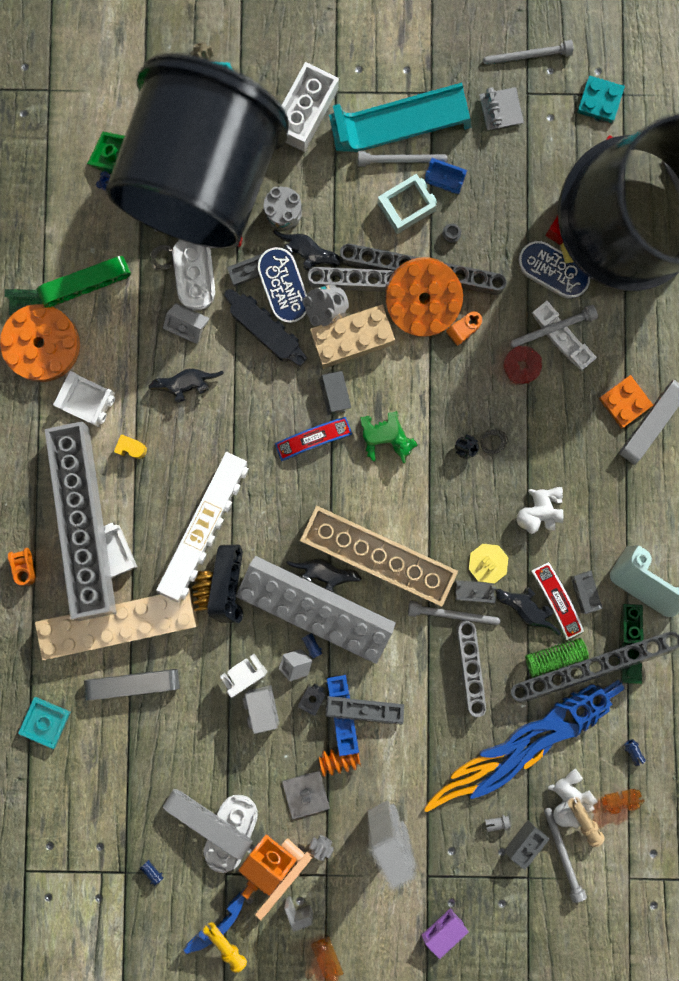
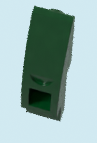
(630, 633)

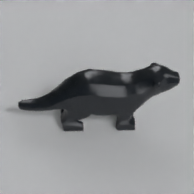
(308, 250)
(184, 382)
(326, 573)
(527, 609)

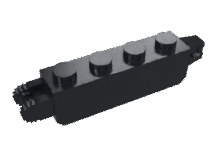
(264, 329)

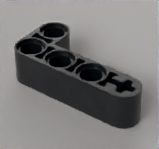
(224, 585)

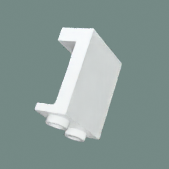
(84, 399)
(119, 553)

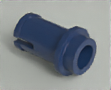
(312, 646)
(634, 751)
(151, 873)

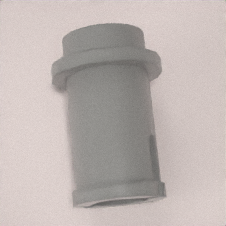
(499, 823)

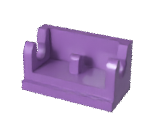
(444, 933)

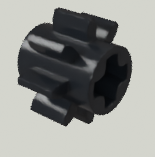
(466, 446)

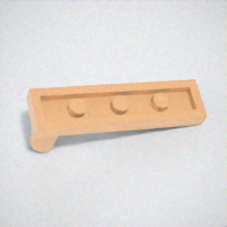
(302, 861)

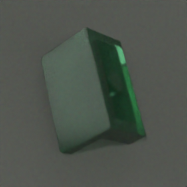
(21, 298)

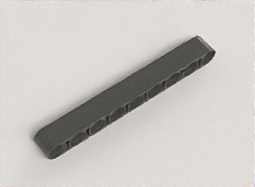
(396, 258)
(602, 660)

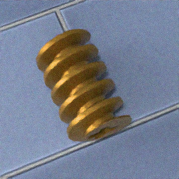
(203, 586)

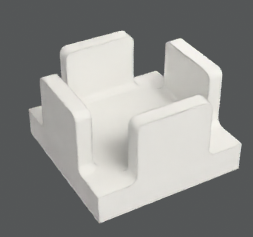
(243, 675)

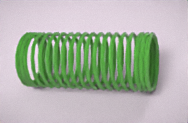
(559, 659)

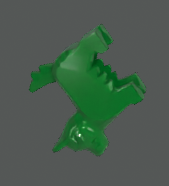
(387, 432)

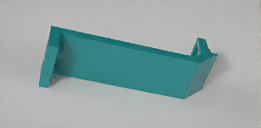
(400, 119)

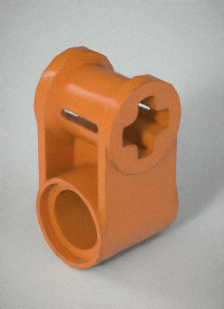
(462, 329)
(22, 565)

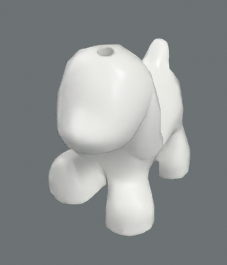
(542, 511)
(562, 813)

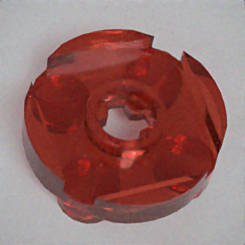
(519, 354)

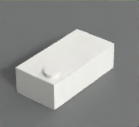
(308, 103)

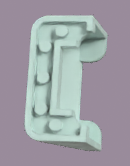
(632, 576)

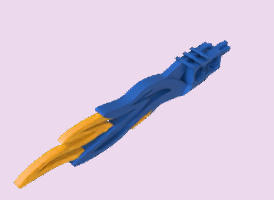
(524, 758)

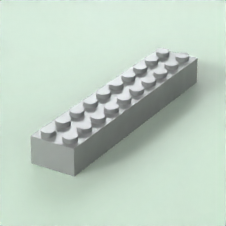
(80, 522)

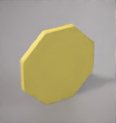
(488, 563)

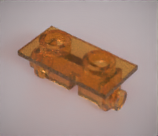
(615, 804)
(327, 959)

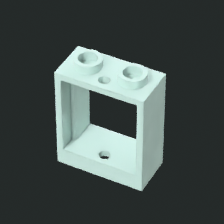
(390, 213)

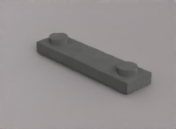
(364, 710)

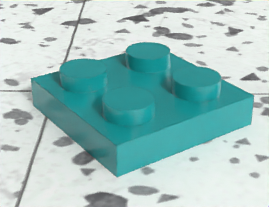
(601, 99)
(44, 722)

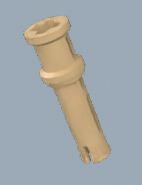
(588, 827)

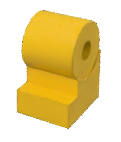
(133, 447)

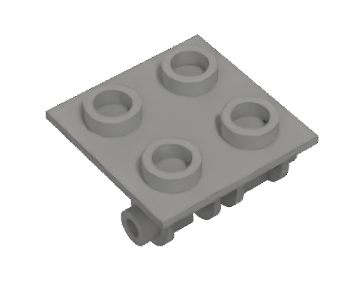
(501, 108)

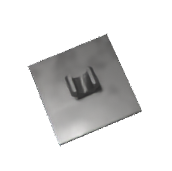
(306, 794)

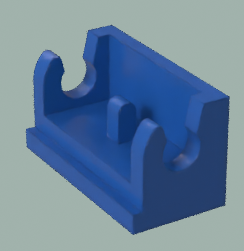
(445, 176)

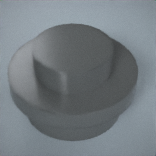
(451, 233)

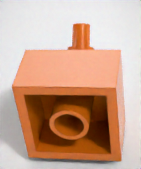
(266, 867)

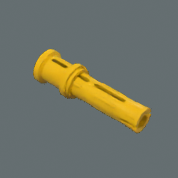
(229, 952)

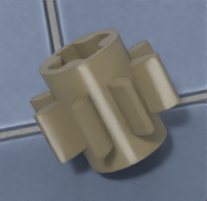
(202, 50)

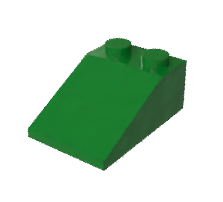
(106, 152)

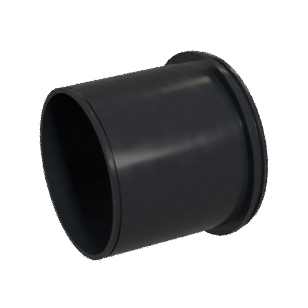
(196, 149)
(595, 215)

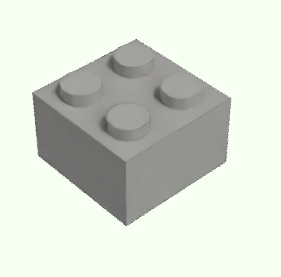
(261, 709)

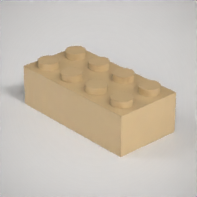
(353, 336)

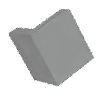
(295, 665)

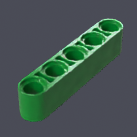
(83, 281)

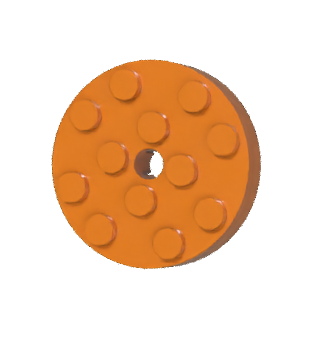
(420, 277)
(21, 337)

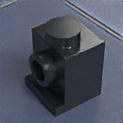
(312, 707)

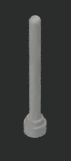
(565, 49)
(365, 158)
(588, 314)
(417, 609)
(576, 893)

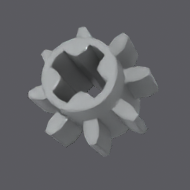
(321, 847)

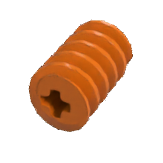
(336, 762)

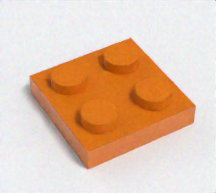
(626, 401)

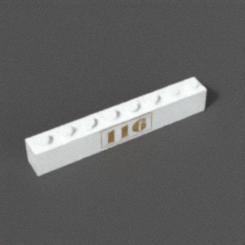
(202, 527)

